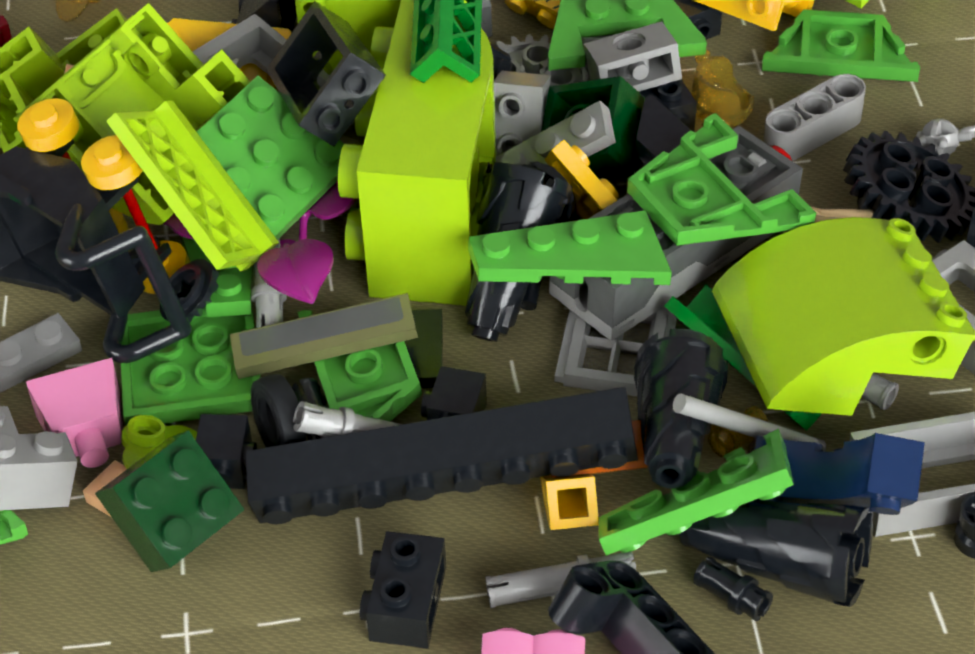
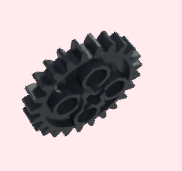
(885, 179)

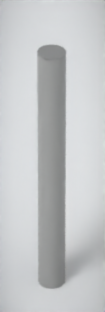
(734, 420)

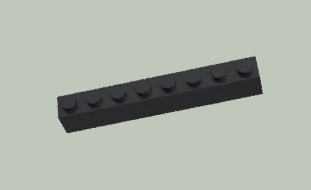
(441, 456)

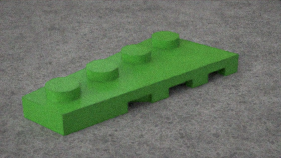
(603, 246)
(739, 480)

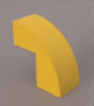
(570, 501)

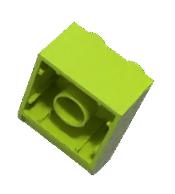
(418, 171)

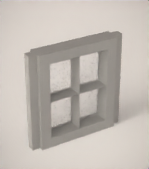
(599, 364)

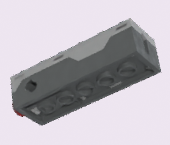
(614, 308)

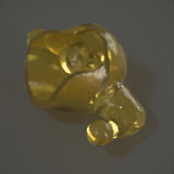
(719, 91)

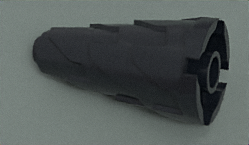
(510, 200)
(671, 366)
(800, 545)

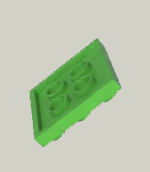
(270, 155)
(188, 375)

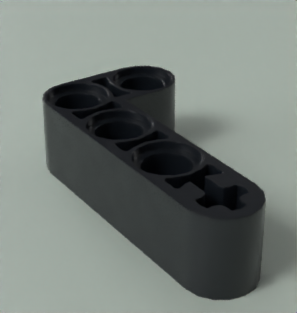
(625, 608)

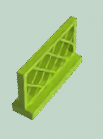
(194, 185)

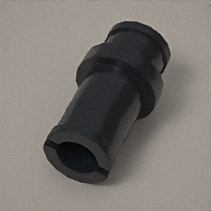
(739, 592)

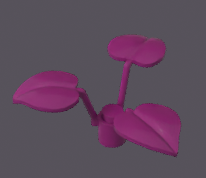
(296, 266)

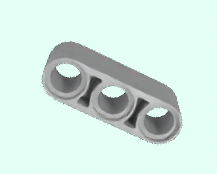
(816, 115)

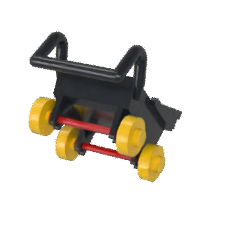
(71, 241)

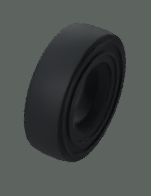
(274, 410)

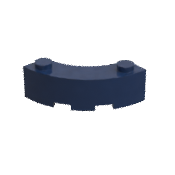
(867, 472)

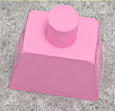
(83, 405)

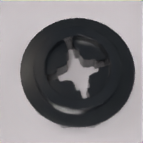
(194, 286)

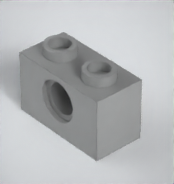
(641, 56)

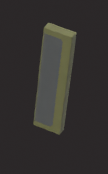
(323, 336)

